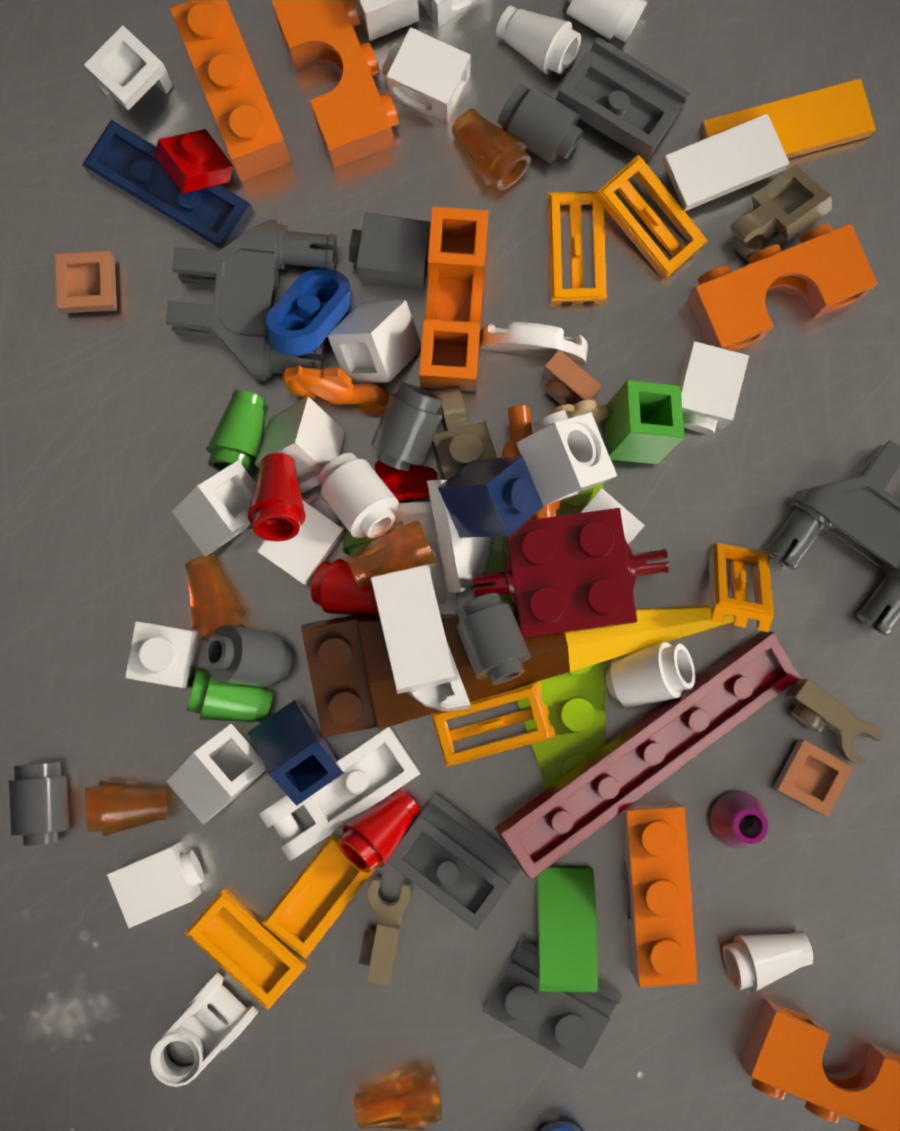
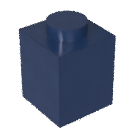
(491, 497)
(295, 753)

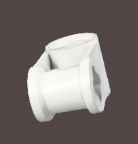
(207, 1026)

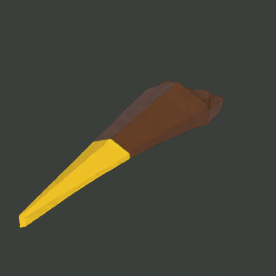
(358, 689)

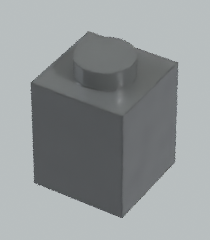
(391, 250)

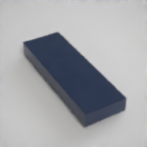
(132, 168)

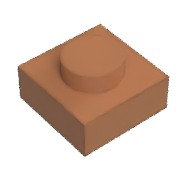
(85, 282)
(568, 381)
(813, 777)

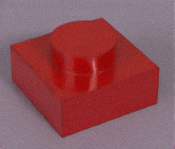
(193, 161)

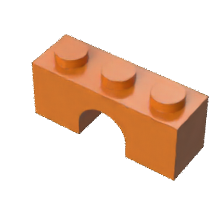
(231, 86)
(353, 115)
(823, 268)
(453, 298)
(660, 894)
(787, 1058)

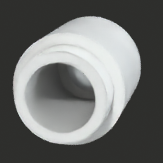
(608, 16)
(358, 496)
(650, 675)

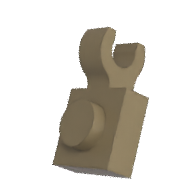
(783, 207)
(460, 441)
(819, 710)
(380, 946)

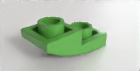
(566, 930)

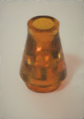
(492, 150)
(393, 551)
(211, 597)
(123, 806)
(402, 1104)

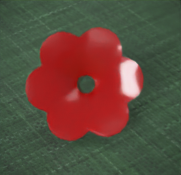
(406, 484)

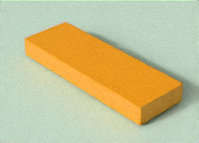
(809, 119)

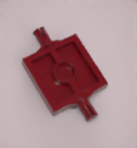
(571, 573)

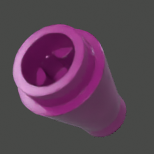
(727, 816)

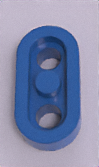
(308, 311)

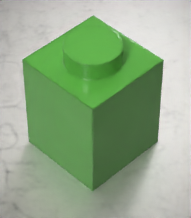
(644, 422)

